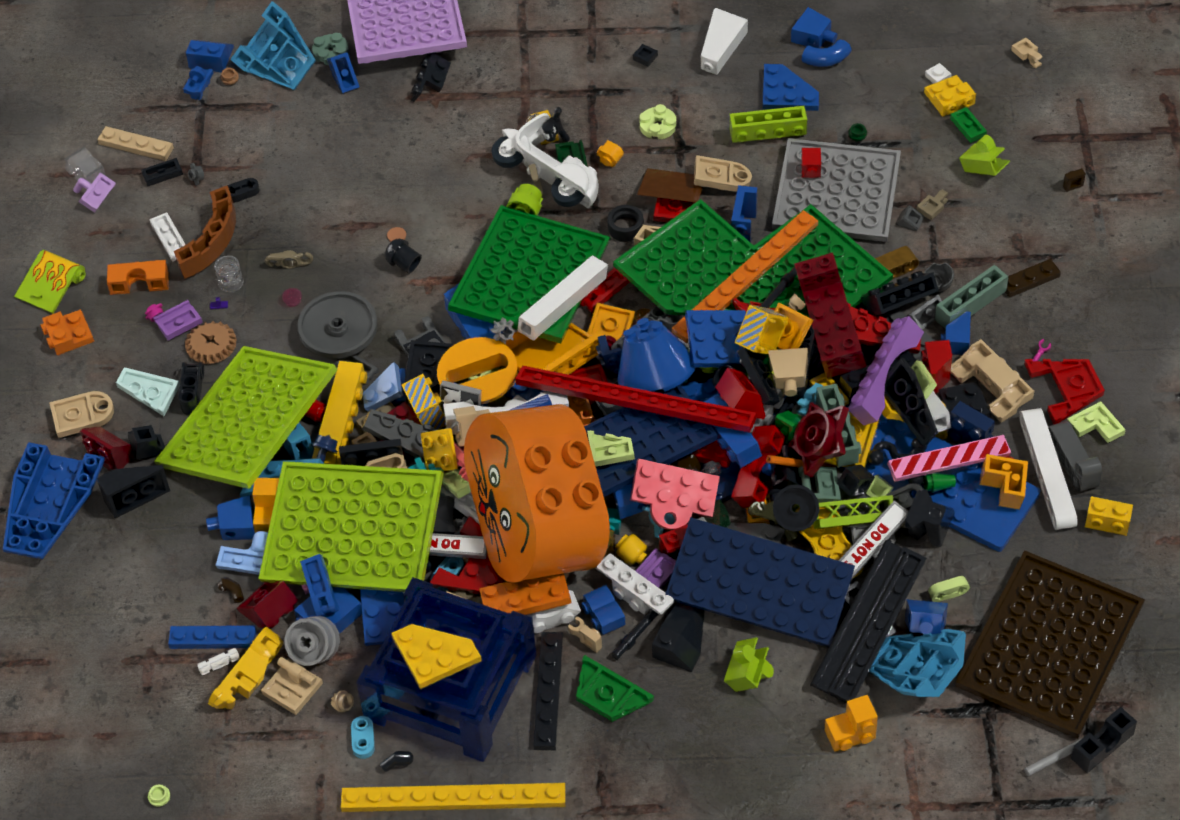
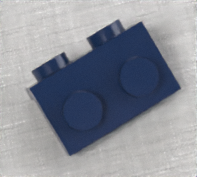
(609, 358)

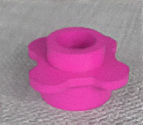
(153, 311)

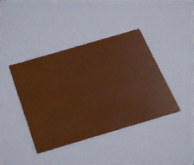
(669, 185)

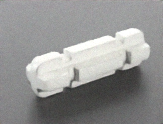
(218, 661)

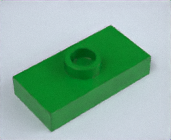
(968, 124)

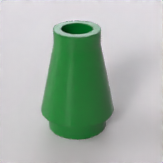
(936, 482)

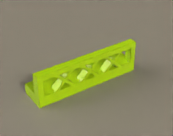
(851, 520)

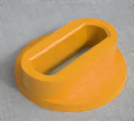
(475, 357)

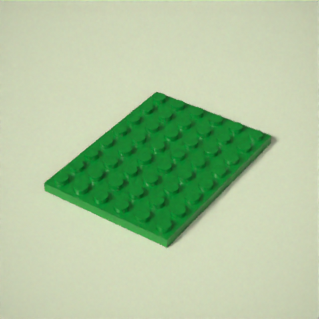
(520, 264)

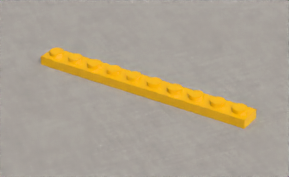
(453, 797)

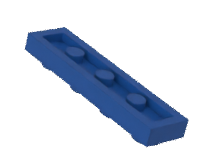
(211, 637)

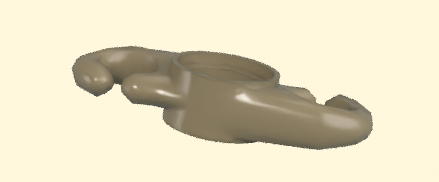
(280, 258)

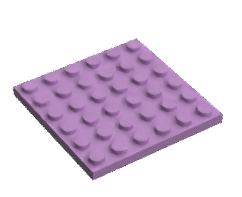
(404, 28)

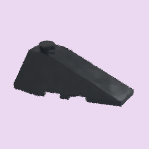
(907, 398)
(680, 637)

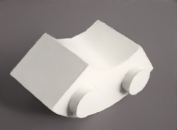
(555, 616)

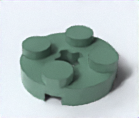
(324, 43)

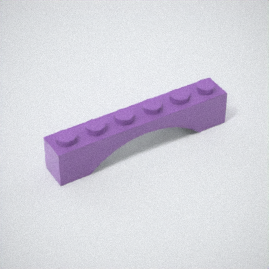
(869, 399)

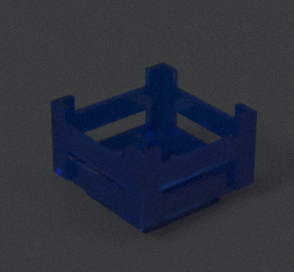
(462, 694)

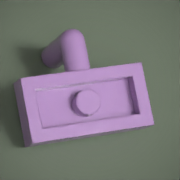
(95, 192)

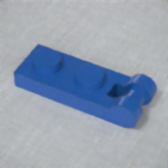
(319, 585)

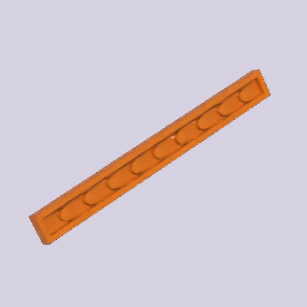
(753, 268)

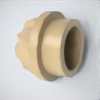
(342, 701)

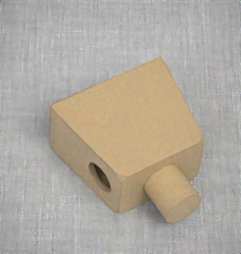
(789, 369)

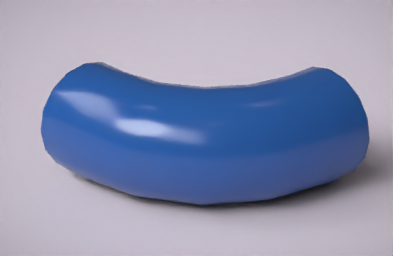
(826, 56)

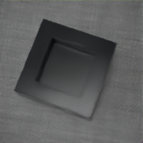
(645, 55)

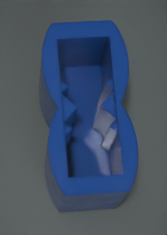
(603, 609)

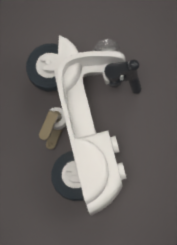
(570, 180)

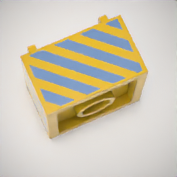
(761, 329)
(425, 401)

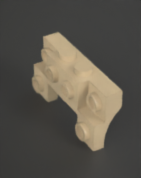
(996, 377)

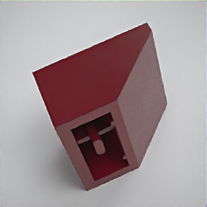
(105, 444)

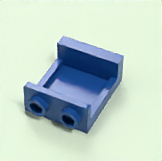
(744, 206)

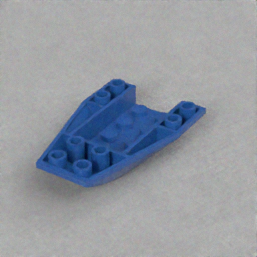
(46, 498)

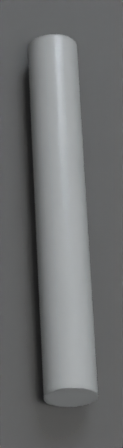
(1045, 762)

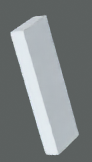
(167, 234)

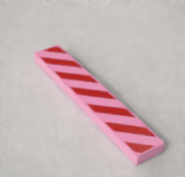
(947, 458)

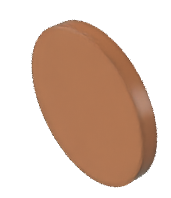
(396, 233)

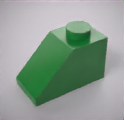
(787, 424)

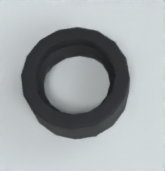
(624, 211)

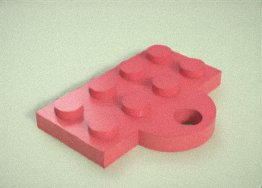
(673, 492)

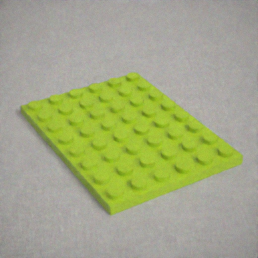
(246, 416)
(362, 519)

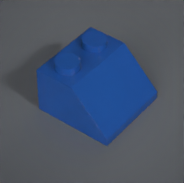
(208, 54)

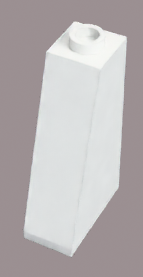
(722, 39)

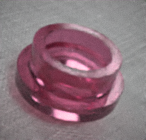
(292, 297)

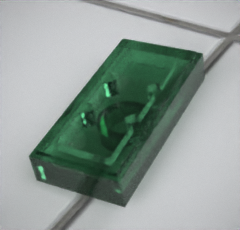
(720, 515)

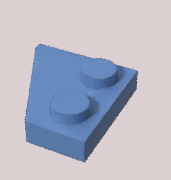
(383, 389)

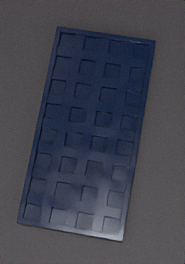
(653, 439)
(760, 582)

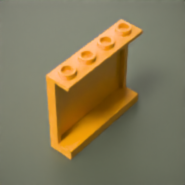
(573, 352)

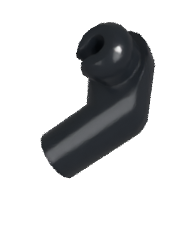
(398, 758)

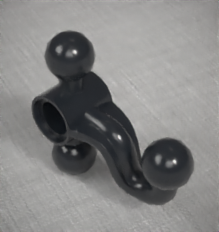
(876, 457)

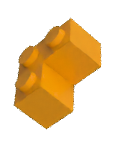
(1007, 475)
(264, 497)
(854, 726)

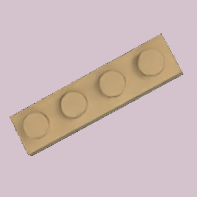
(135, 143)

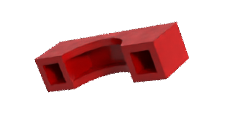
(748, 485)

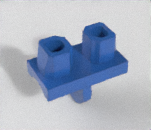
(197, 82)

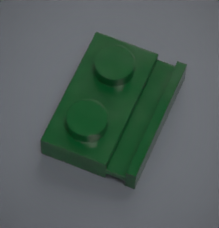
(571, 149)

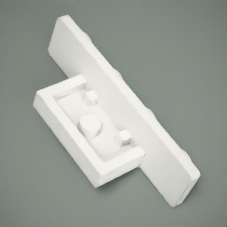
(633, 587)

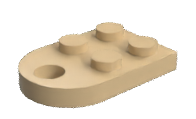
(720, 174)
(81, 412)

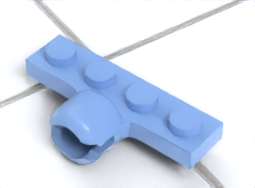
(244, 560)

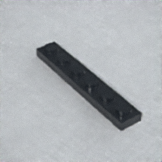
(548, 691)

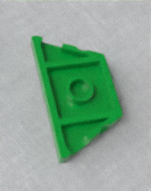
(609, 692)

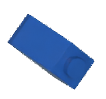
(343, 72)
(958, 334)

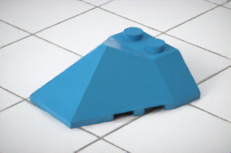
(276, 50)
(920, 663)

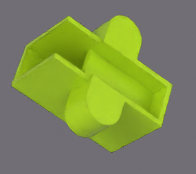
(982, 157)
(747, 666)

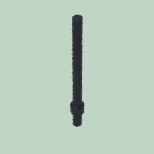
(786, 281)
(629, 639)

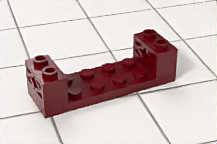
(830, 315)

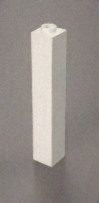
(562, 298)

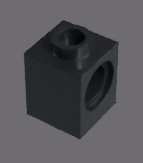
(855, 480)

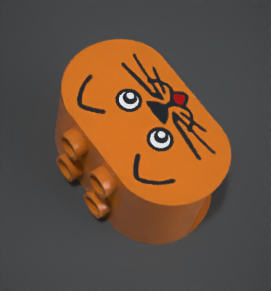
(536, 492)

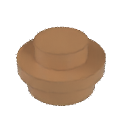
(229, 76)

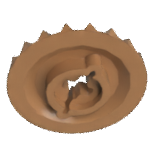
(210, 353)

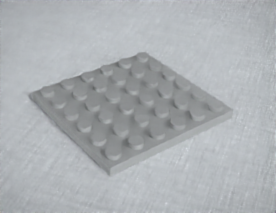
(852, 192)

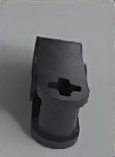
(190, 386)

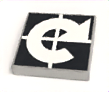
(454, 393)

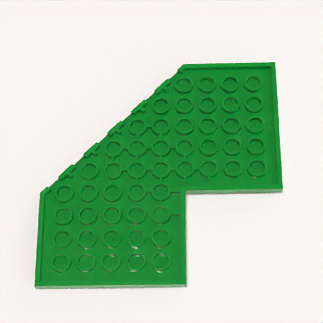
(701, 250)

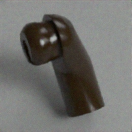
(234, 587)

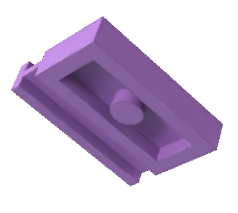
(177, 320)
(657, 568)

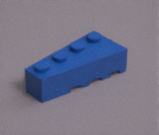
(469, 326)

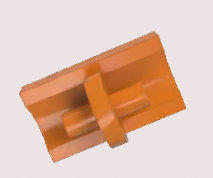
(582, 409)

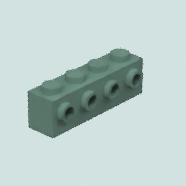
(972, 296)
(829, 398)

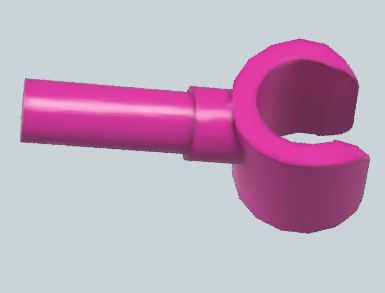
(1041, 350)

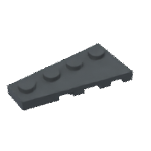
(389, 427)

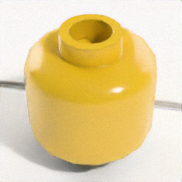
(631, 549)

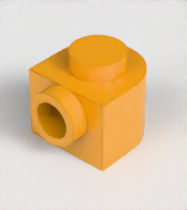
(610, 153)

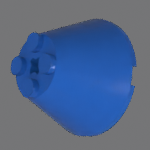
(653, 358)

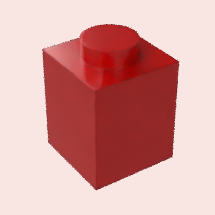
(811, 162)

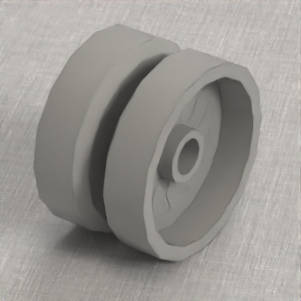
(312, 640)

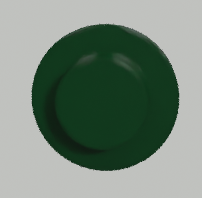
(857, 132)

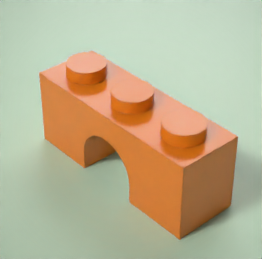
(123, 275)

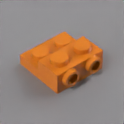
(66, 331)

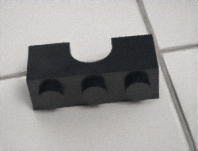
(1094, 749)

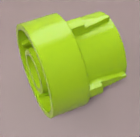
(526, 199)

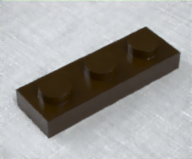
(1032, 277)

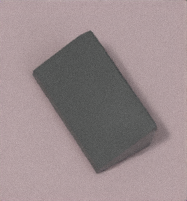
(926, 312)

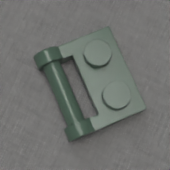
(826, 483)

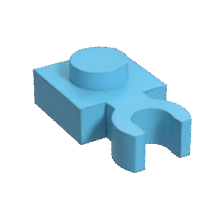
(809, 396)

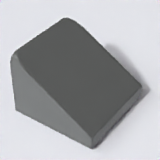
(910, 218)

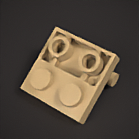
(291, 686)

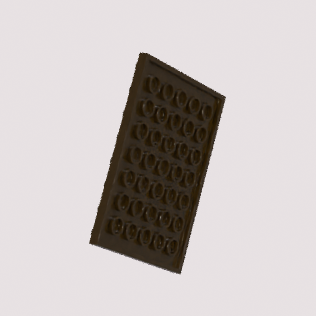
(1050, 644)

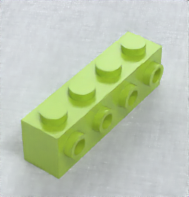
(768, 124)

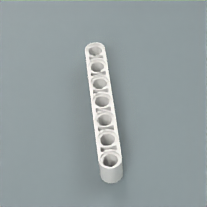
(1048, 469)

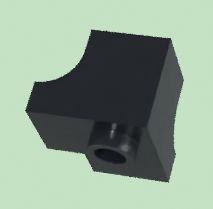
(145, 442)

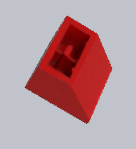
(938, 361)
(740, 393)

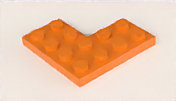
(528, 595)

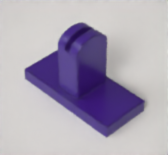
(218, 304)

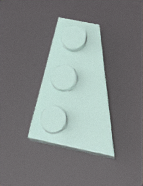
(149, 389)

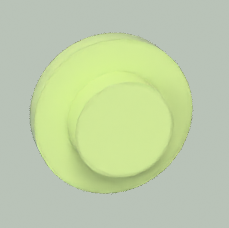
(158, 795)

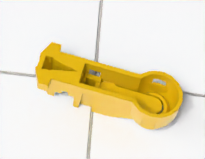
(249, 670)

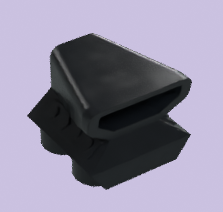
(928, 518)

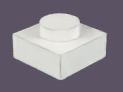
(937, 73)

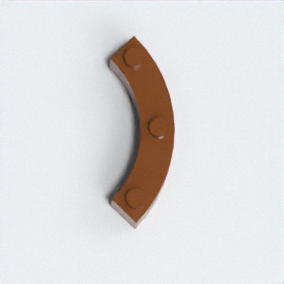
(215, 237)

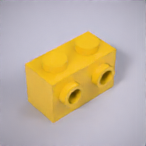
(1108, 516)

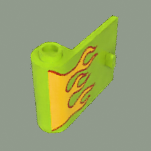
(49, 279)

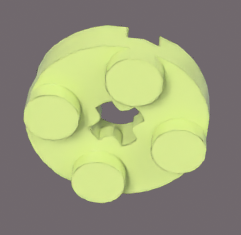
(655, 114)

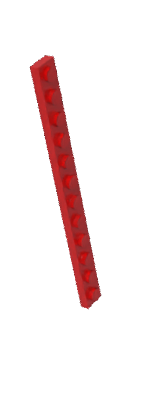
(636, 398)

